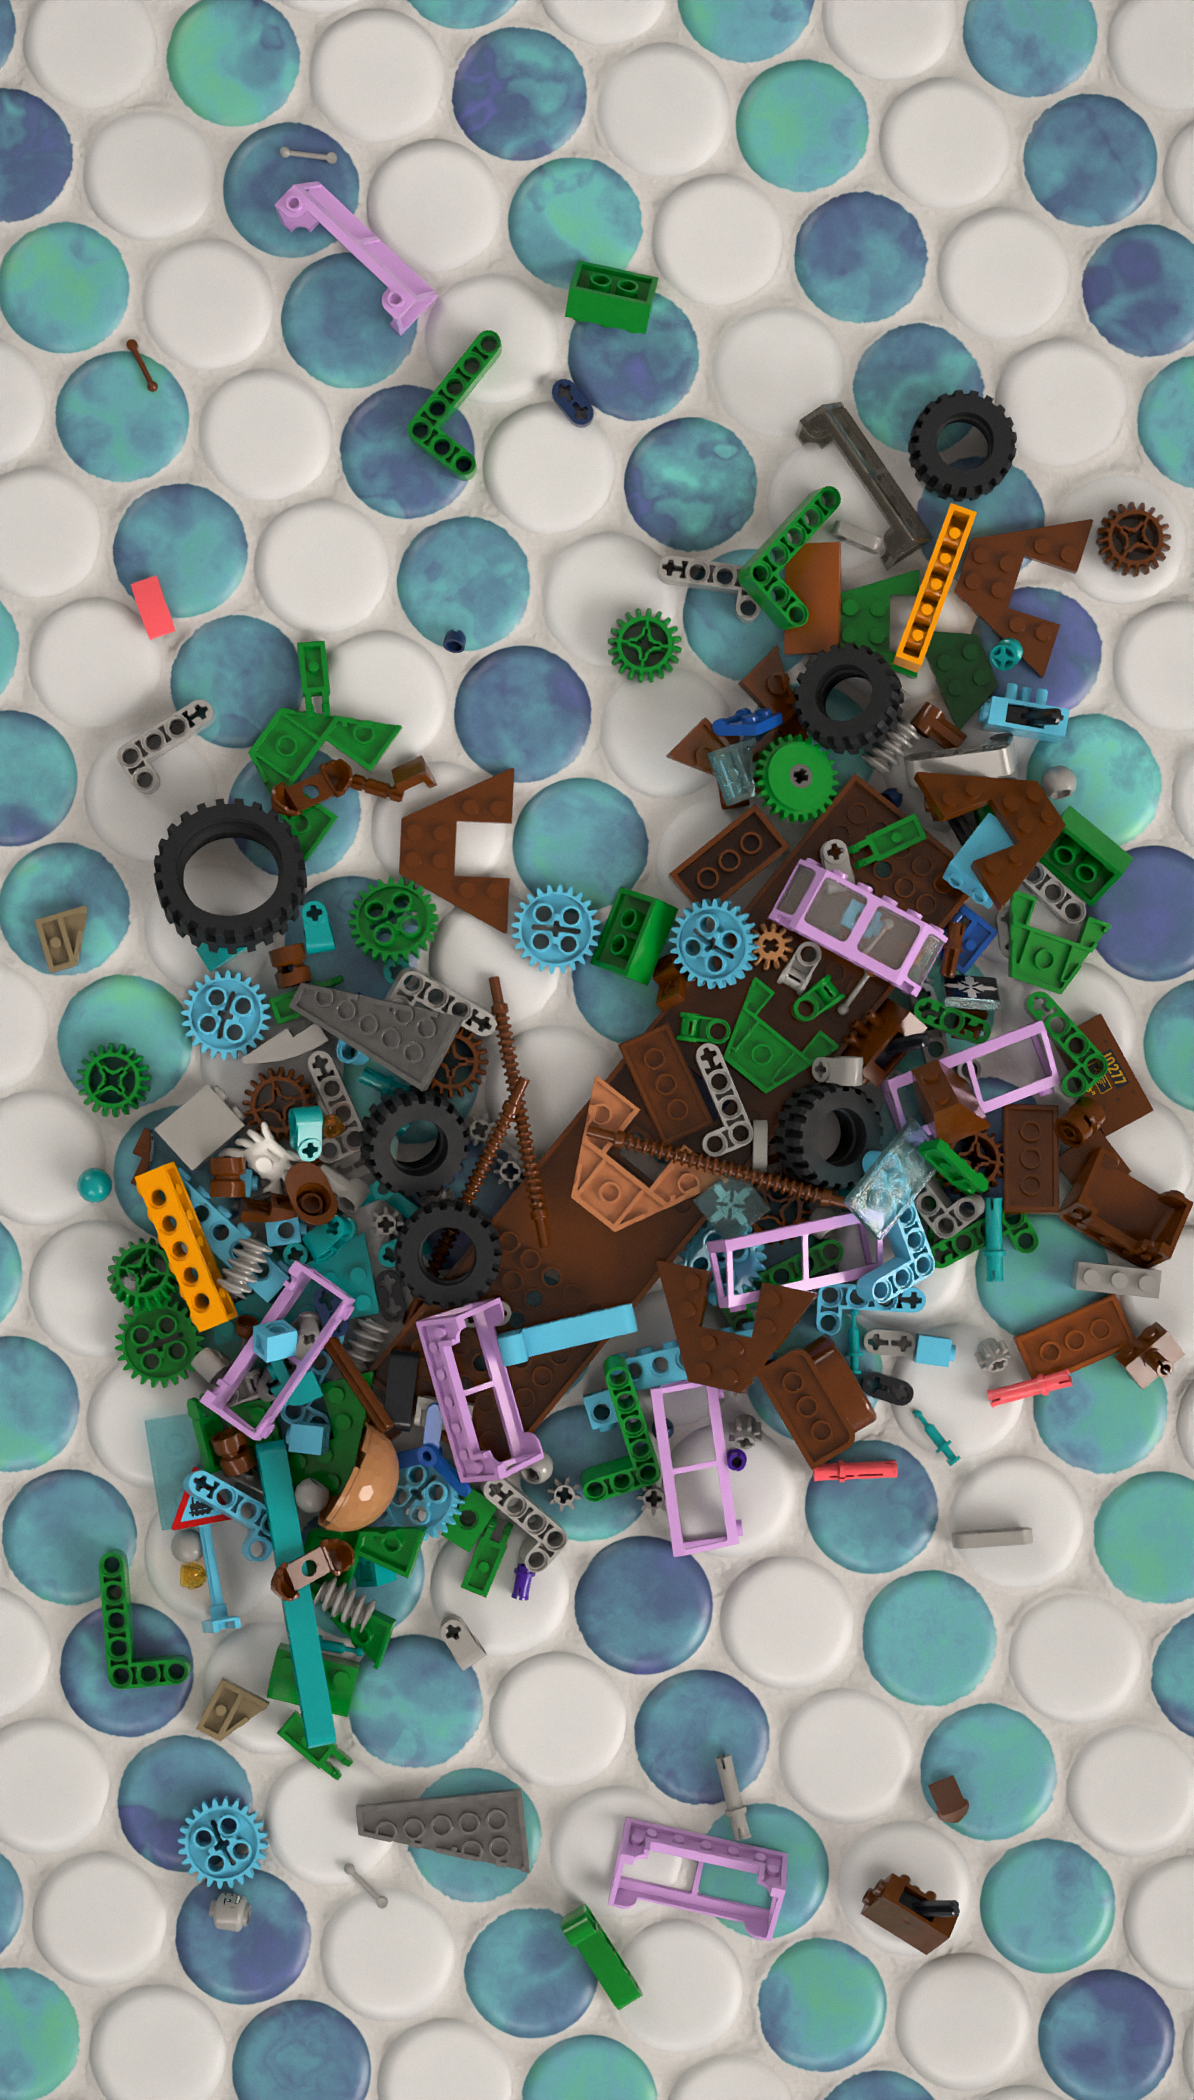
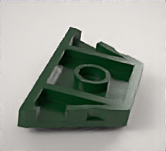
(961, 673)

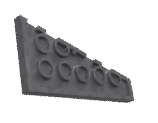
(465, 1826)

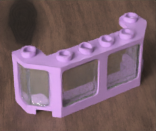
(858, 925)

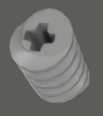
(886, 752)
(244, 1266)
(365, 1342)
(345, 1602)

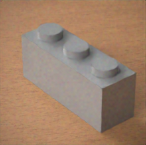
(1116, 1279)

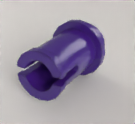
(734, 1453)
(522, 1582)

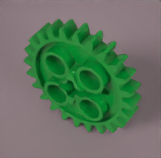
(401, 943)
(169, 1365)

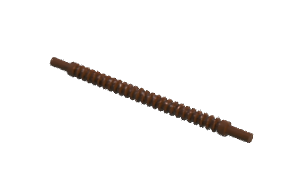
(510, 1108)
(620, 1139)
(538, 1213)

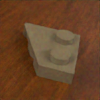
(62, 937)
(229, 1710)

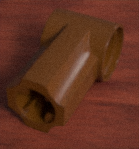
(932, 724)

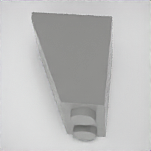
(202, 1126)

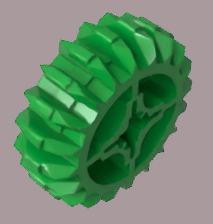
(631, 643)
(103, 1088)
(125, 1268)

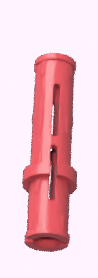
(1029, 1388)
(855, 1470)

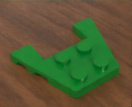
(867, 614)
(1044, 957)
(762, 1052)

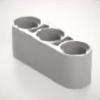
(1064, 896)

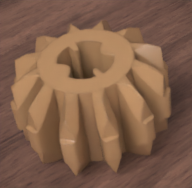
(771, 956)

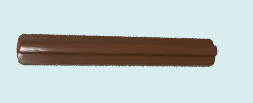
(358, 1385)

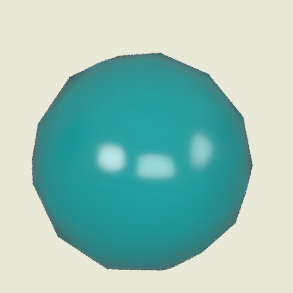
(94, 1185)

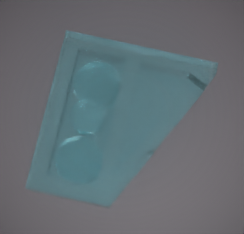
(735, 771)

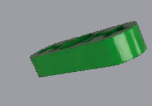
(973, 1021)

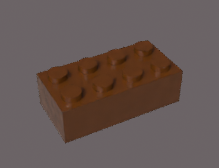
(730, 858)

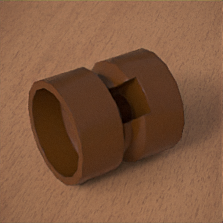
(289, 956)
(1079, 1122)
(227, 1177)
(234, 1452)

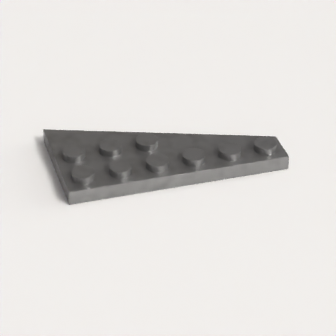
(393, 1034)

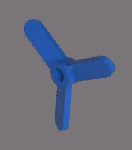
(431, 1445)

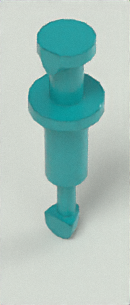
(853, 1343)
(937, 1439)
(338, 1647)

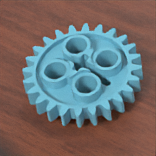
(558, 904)
(702, 964)
(202, 1007)
(744, 1268)
(437, 1511)
(246, 1832)

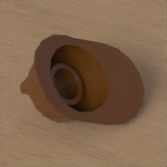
(310, 1194)

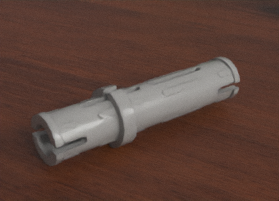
(735, 1807)

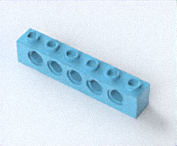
(268, 1287)
(652, 1375)

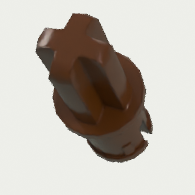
(952, 949)

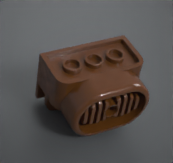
(817, 1398)

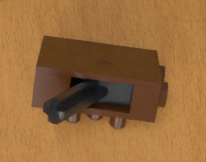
(885, 1040)
(910, 1912)

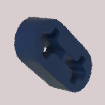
(577, 399)
(324, 1312)

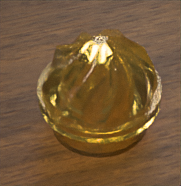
(192, 1576)

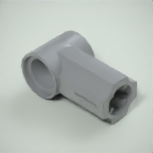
(348, 1192)

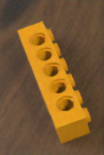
(934, 588)
(192, 1235)

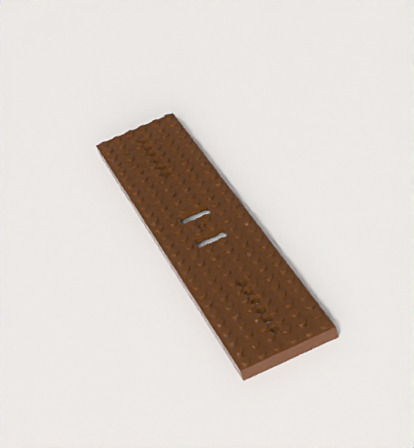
(620, 1267)

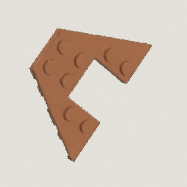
(610, 1189)

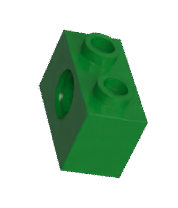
(466, 1534)

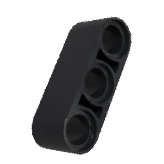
(401, 1388)

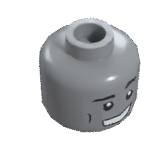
(230, 1912)

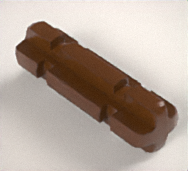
(376, 788)

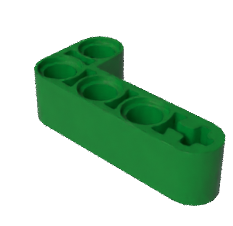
(1062, 1040)
(977, 1240)
(586, 1933)

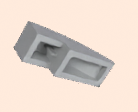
(287, 1046)

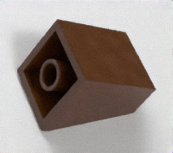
(947, 1103)

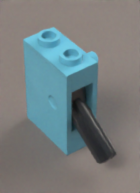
(1023, 717)
(985, 840)

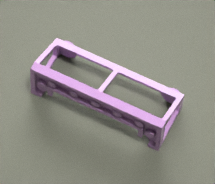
(406, 292)
(1041, 1087)
(738, 1302)
(437, 1337)
(217, 1400)
(733, 1526)
(642, 1836)

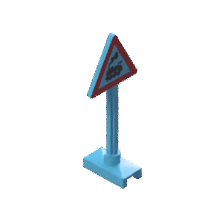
(195, 1513)

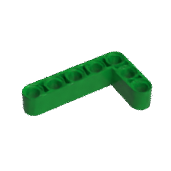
(451, 403)
(783, 551)
(794, 1274)
(632, 1433)
(125, 1633)

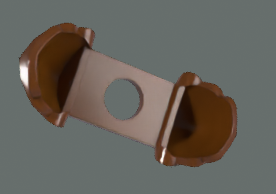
(332, 781)
(330, 1556)

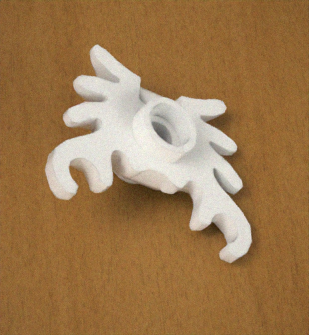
(264, 1157)

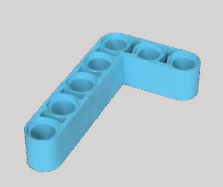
(906, 1254)
(522, 1343)

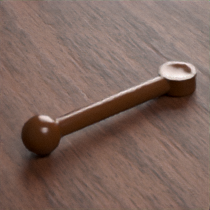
(132, 345)

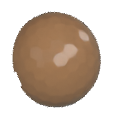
(368, 1487)

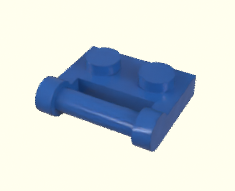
(747, 723)
(975, 938)

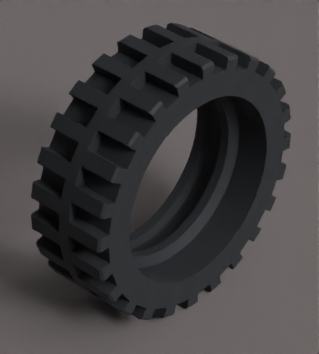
(230, 822)

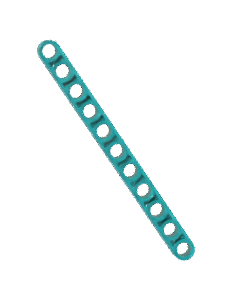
(299, 1613)

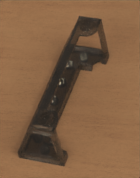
(835, 425)

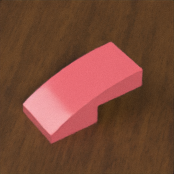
(153, 607)

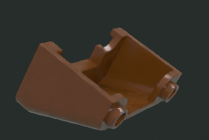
(1124, 1212)

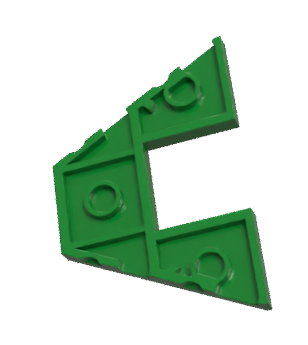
(293, 742)
(347, 1423)
(386, 1546)

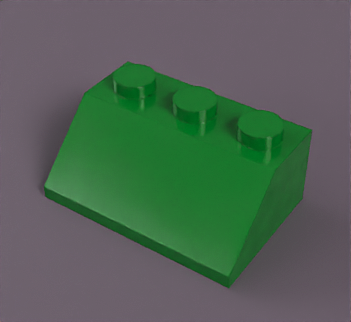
(611, 297)
(1085, 858)
(634, 936)
(340, 1677)

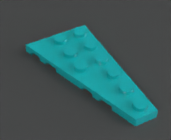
(347, 1269)

